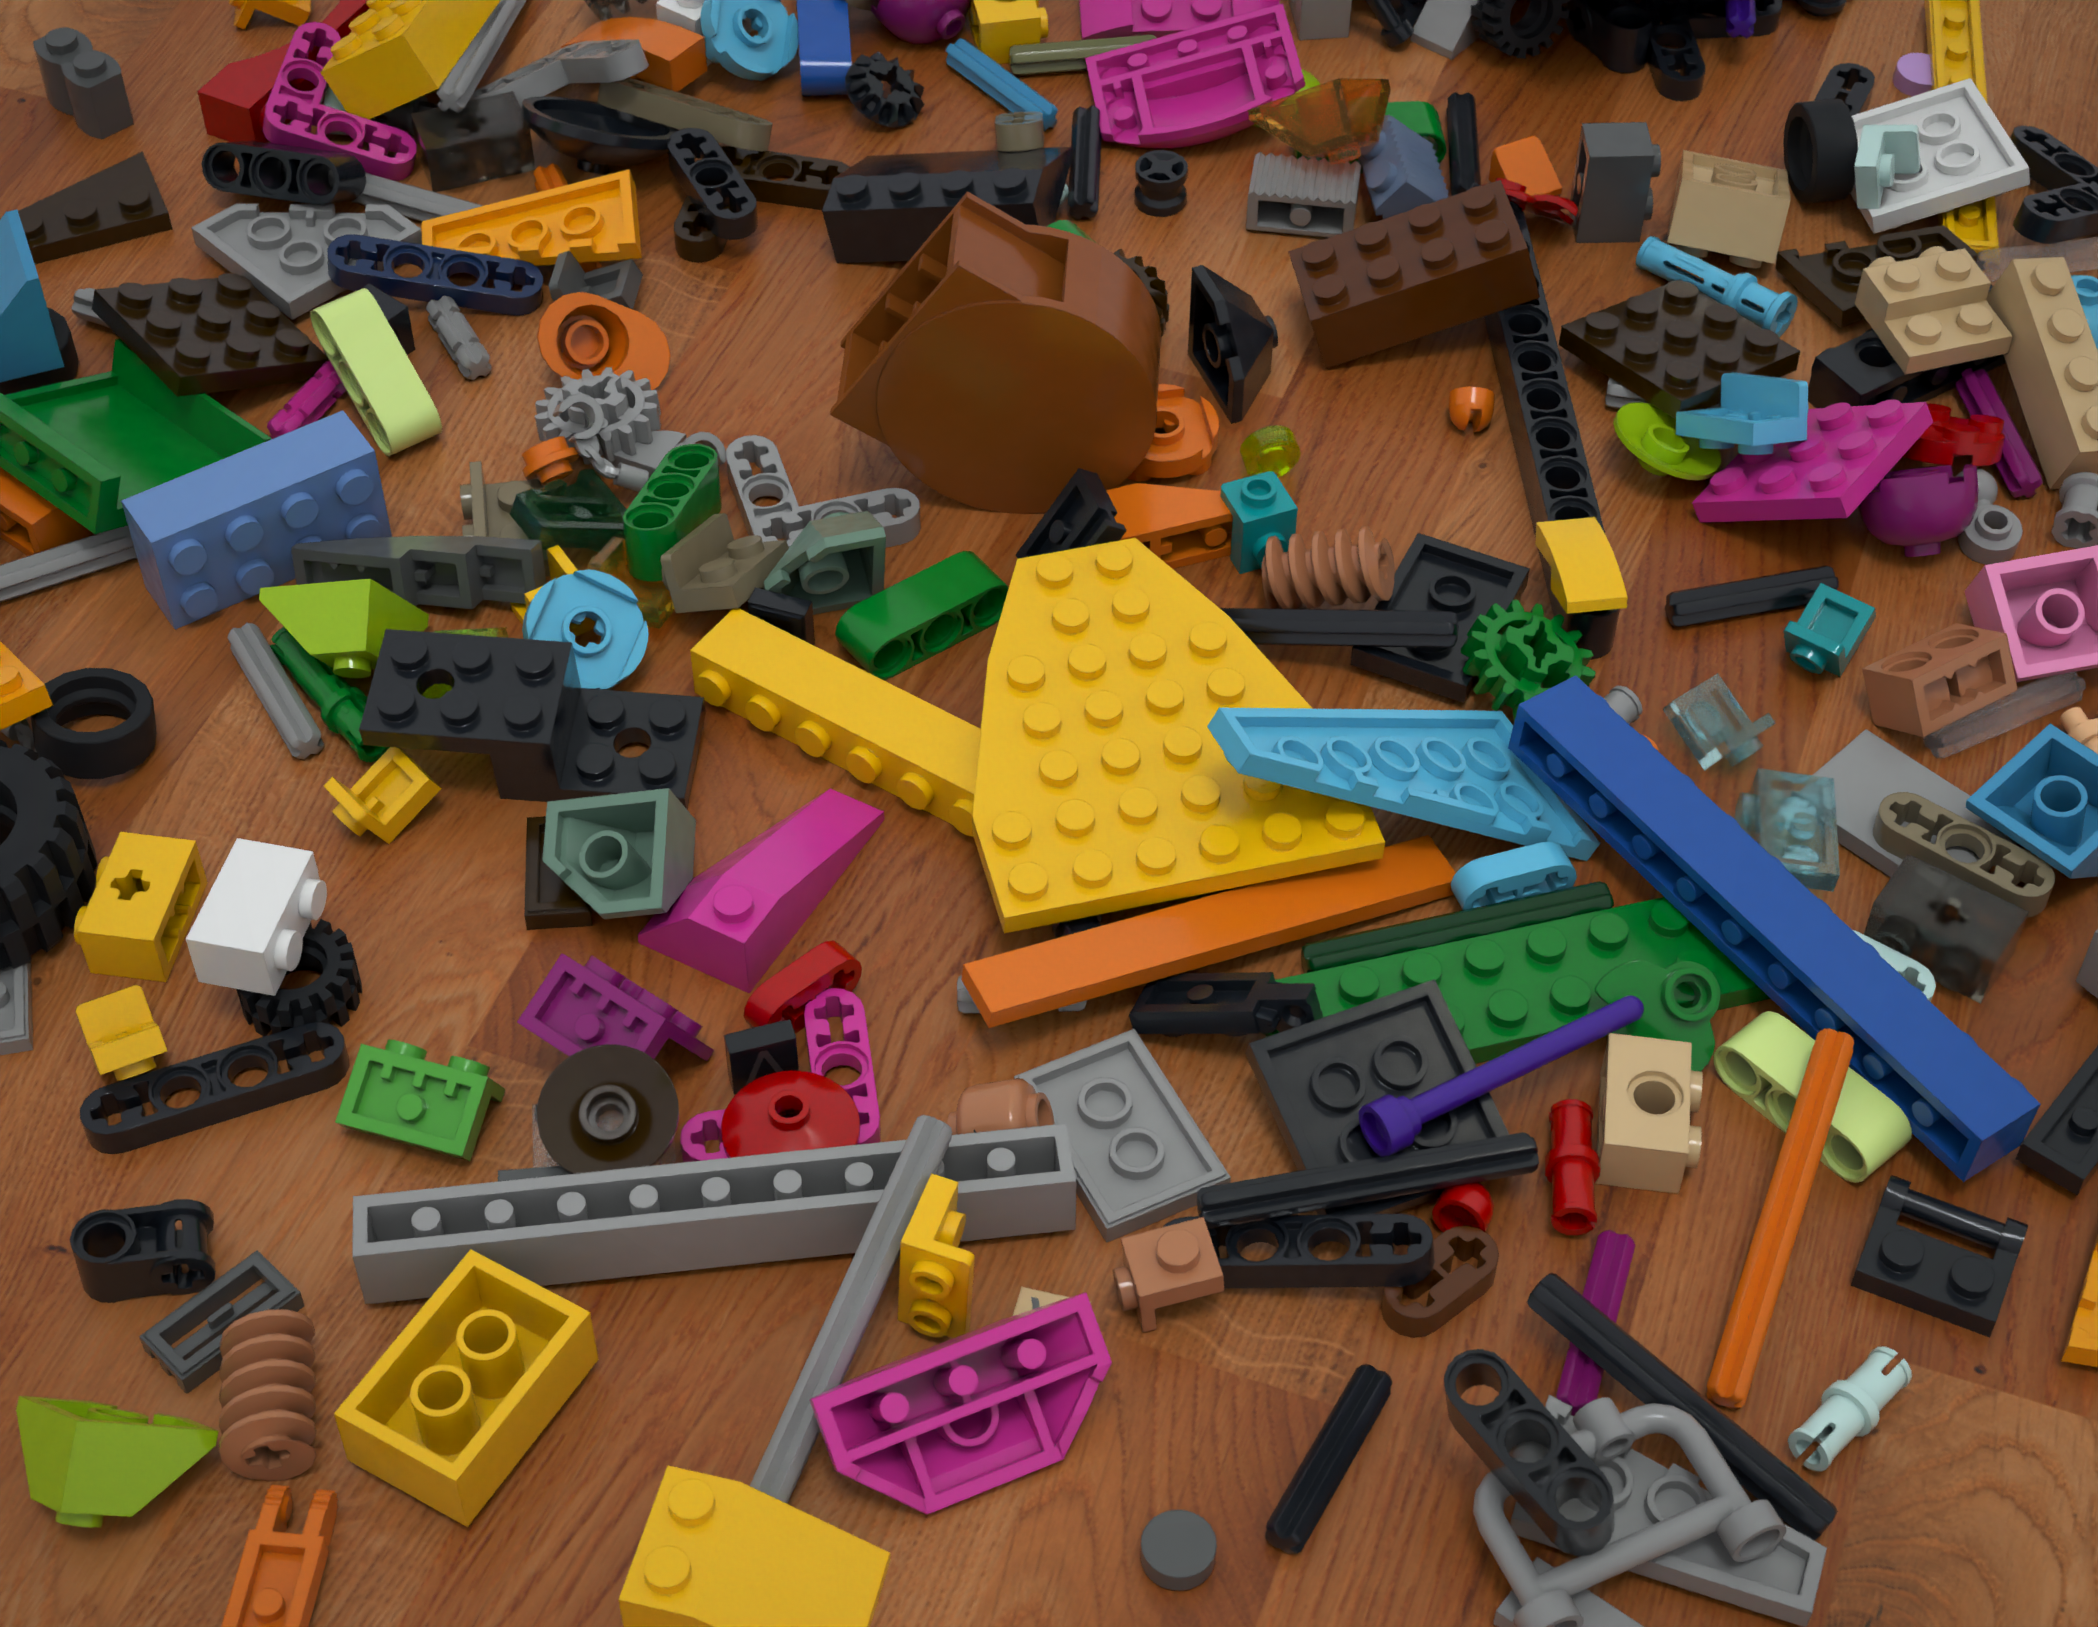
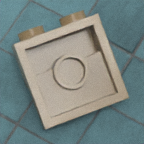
(1931, 310)

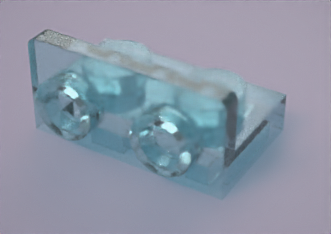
(1795, 823)

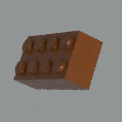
(1414, 274)

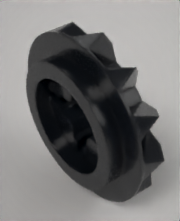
(865, 91)

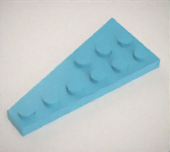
(1407, 762)

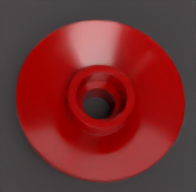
(756, 1124)

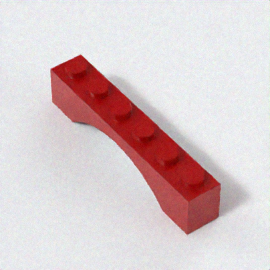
(238, 94)

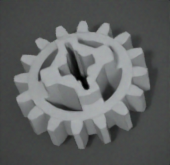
(626, 405)

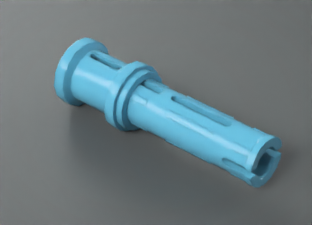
(1740, 291)

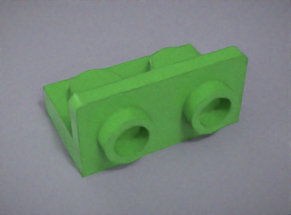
(416, 1100)

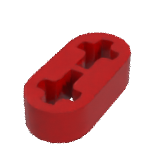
(790, 989)

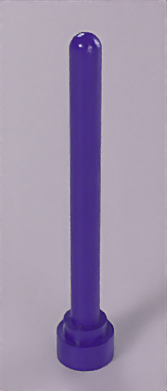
(1393, 1122)

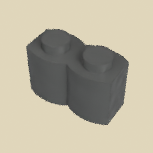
(83, 82)

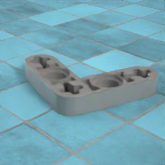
(578, 63)
(788, 518)

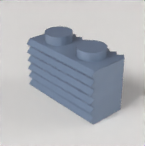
(1401, 170)

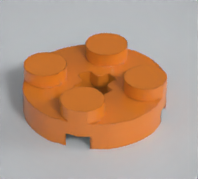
(1188, 439)

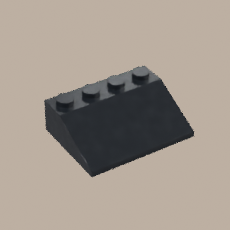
(895, 202)

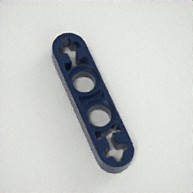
(437, 267)

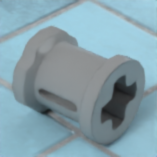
(2078, 519)

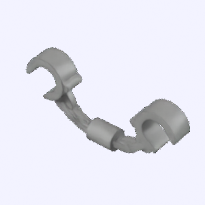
(588, 445)

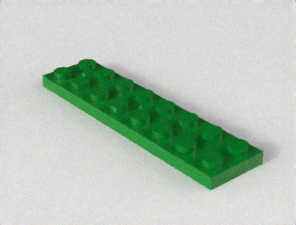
(1535, 976)

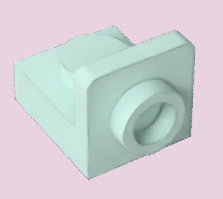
(1880, 155)

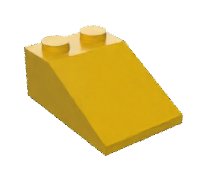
(745, 1560)

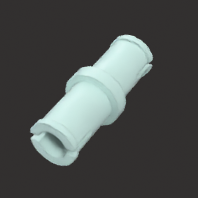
(1849, 1408)

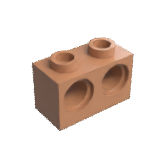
(1940, 679)

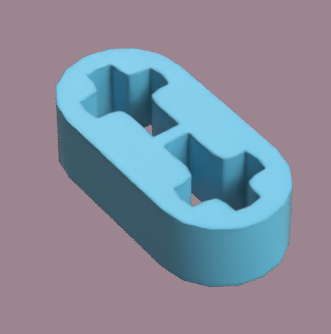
(1513, 875)

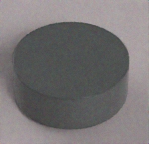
(1178, 1550)

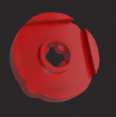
(1959, 437)

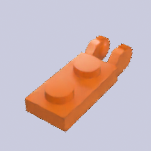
(282, 1569)

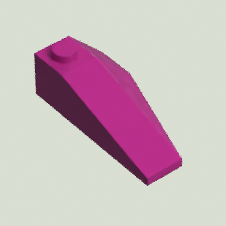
(758, 897)

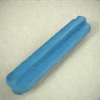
(998, 81)

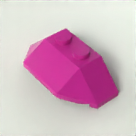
(968, 1407)

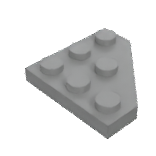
(288, 250)

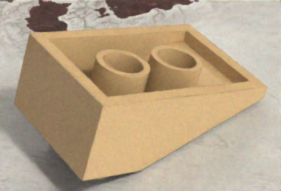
(1729, 209)

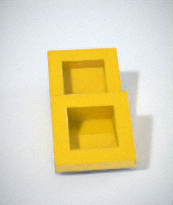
(1582, 565)

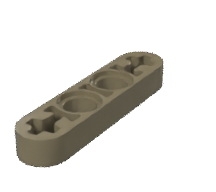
(685, 111)

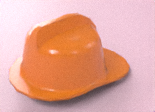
(597, 333)

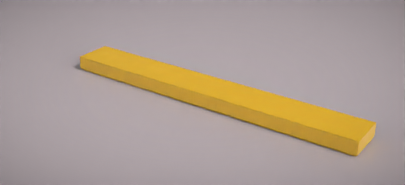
(1957, 55)

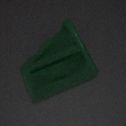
(570, 515)

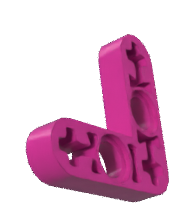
(308, 110)
(822, 1057)

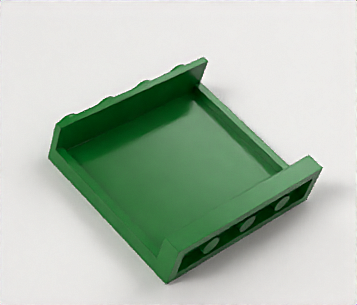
(112, 438)

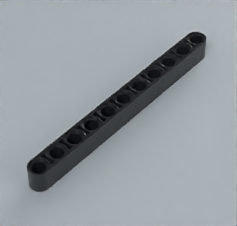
(1546, 435)

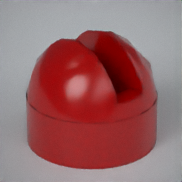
(1464, 1206)

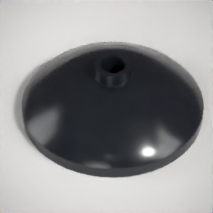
(595, 132)

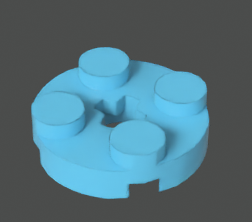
(738, 51)
(616, 620)

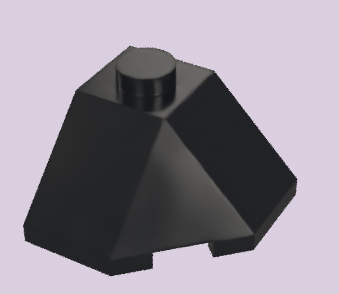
(1229, 341)

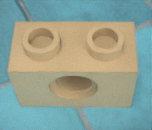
(1646, 1113)

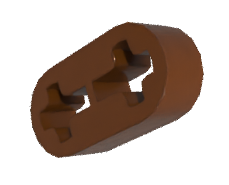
(1448, 1292)

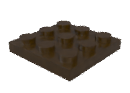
(208, 334)
(1676, 346)

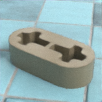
(1019, 131)

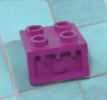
(600, 1007)

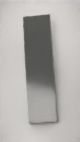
(429, 568)

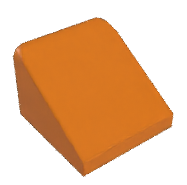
(1527, 165)

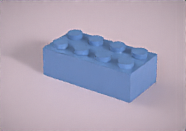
(234, 522)

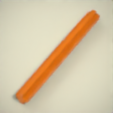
(1780, 1220)

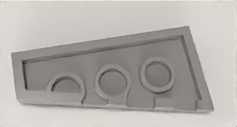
(1644, 1493)

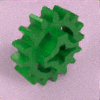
(1522, 654)

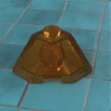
(1328, 118)

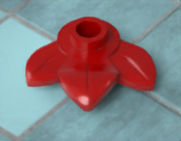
(1540, 204)

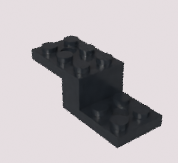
(530, 715)

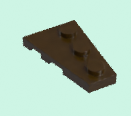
(96, 212)
(1834, 276)

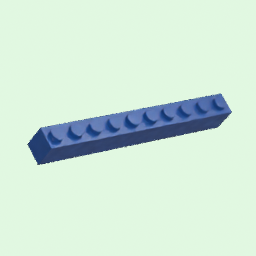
(1773, 926)

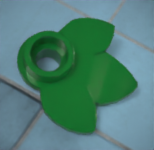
(1662, 1014)

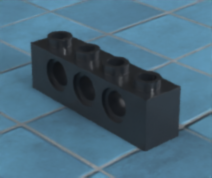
(1867, 374)

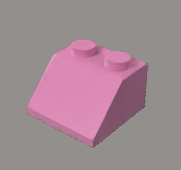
(2044, 608)

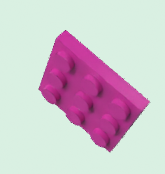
(1821, 476)

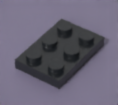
(1442, 578)

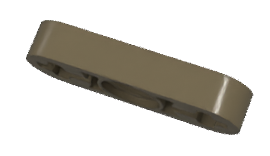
(1929, 819)

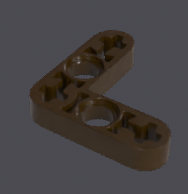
(806, 188)

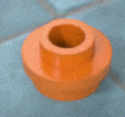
(549, 460)

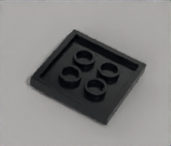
(1335, 1065)

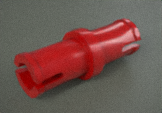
(1572, 1167)

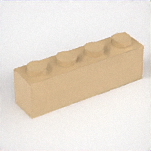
(2051, 363)

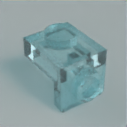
(1716, 724)

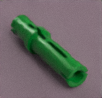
(338, 701)

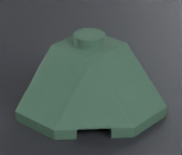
(833, 562)
(622, 850)

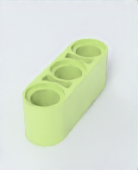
(376, 371)
(1766, 1069)

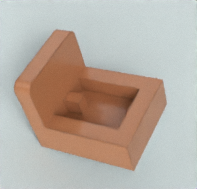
(1167, 1269)

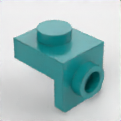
(1258, 511)
(1828, 631)

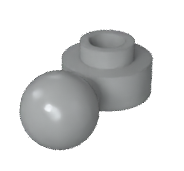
(1994, 529)

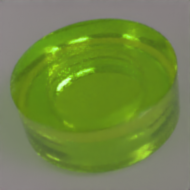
(1270, 449)

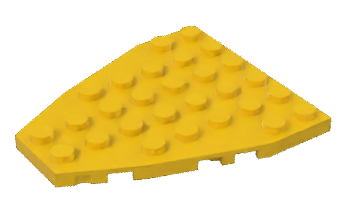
(1101, 755)

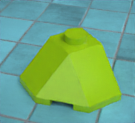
(342, 620)
(103, 1459)

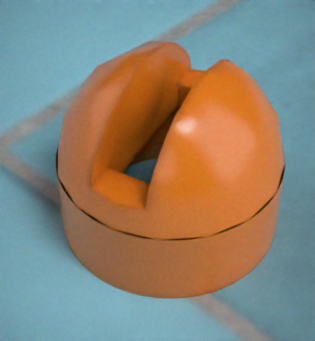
(1471, 405)

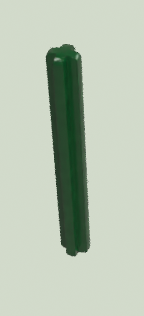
(1455, 926)

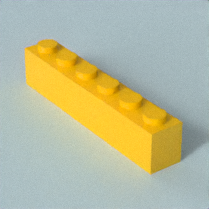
(840, 714)

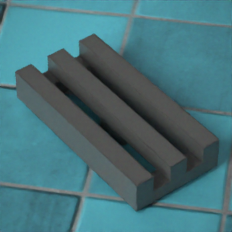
(200, 1353)

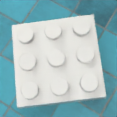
(1961, 155)

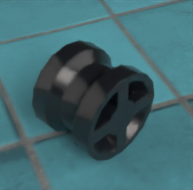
(1160, 183)

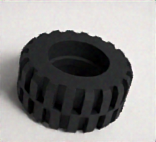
(43, 855)

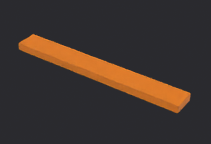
(1203, 932)

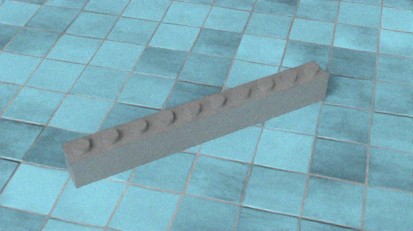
(698, 1212)

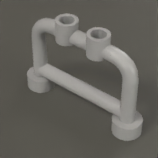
(1603, 1434)

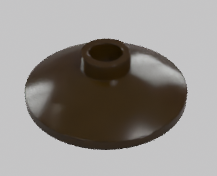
(602, 1081)

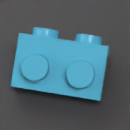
(1752, 413)

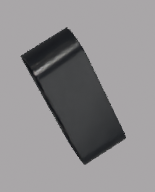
(262, 176)
(1537, 1486)

